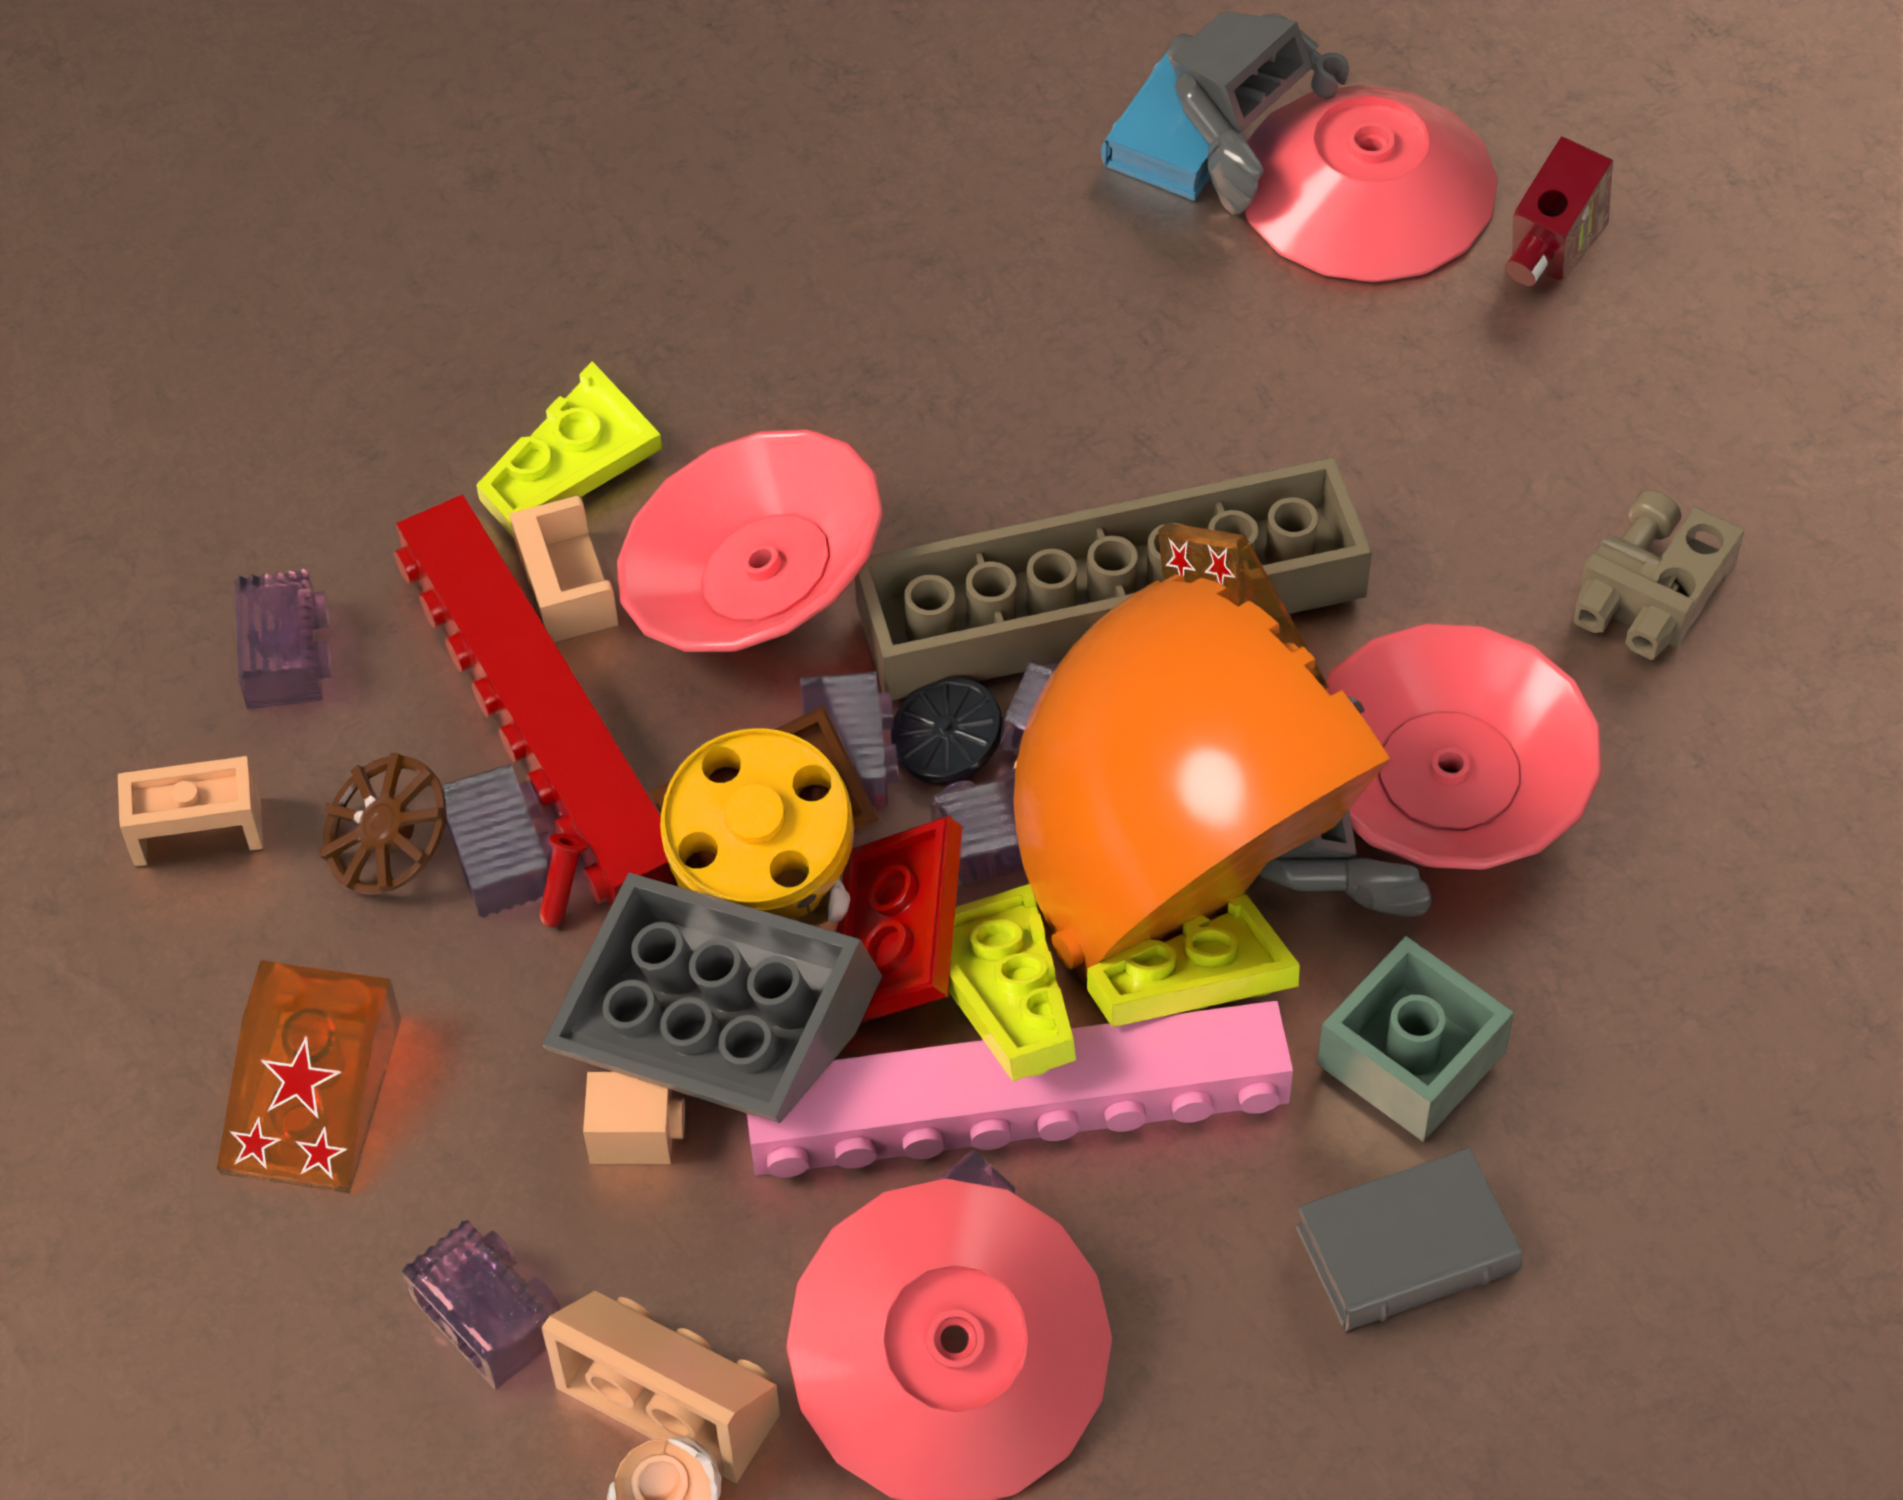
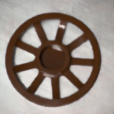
(383, 824)

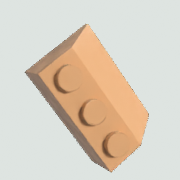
(660, 1379)

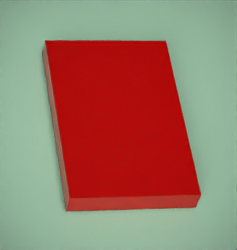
(905, 912)

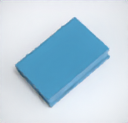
(1157, 139)

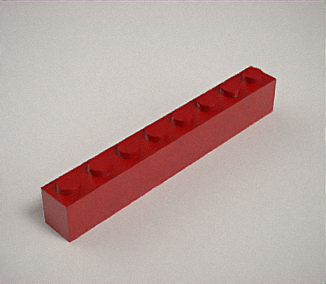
(534, 695)

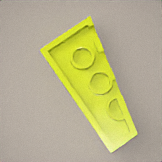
(1009, 983)

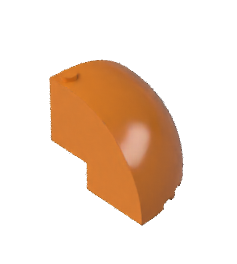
(1176, 767)

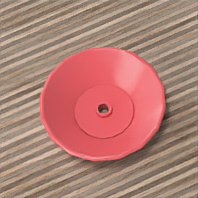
(1370, 184)
(749, 541)
(1494, 715)
(874, 1359)

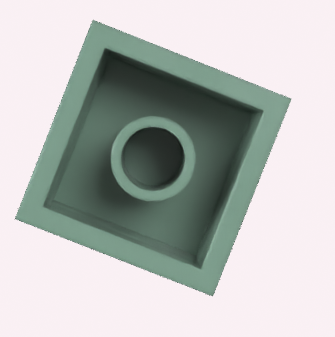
(1414, 1038)

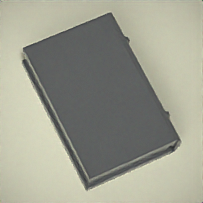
(1408, 1239)

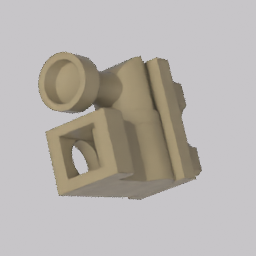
(1654, 592)

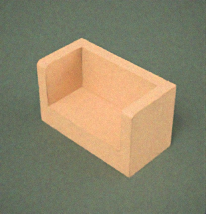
(563, 569)
(187, 801)

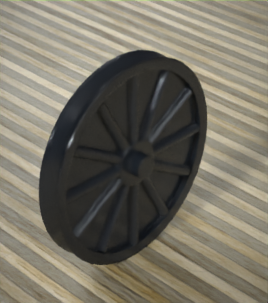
(947, 730)

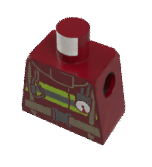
(1560, 213)

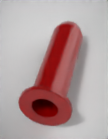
(560, 877)

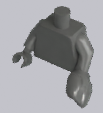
(1232, 77)
(1372, 883)

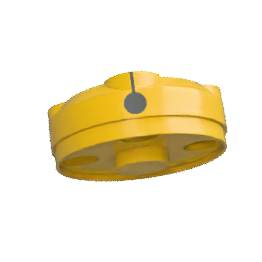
(758, 821)

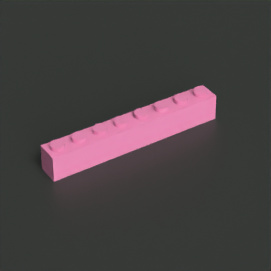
(963, 1097)

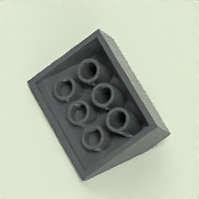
(714, 998)

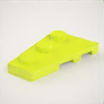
(574, 451)
(1201, 968)

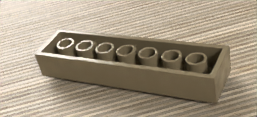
(1035, 587)

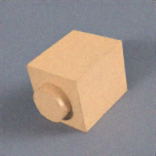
(630, 1120)

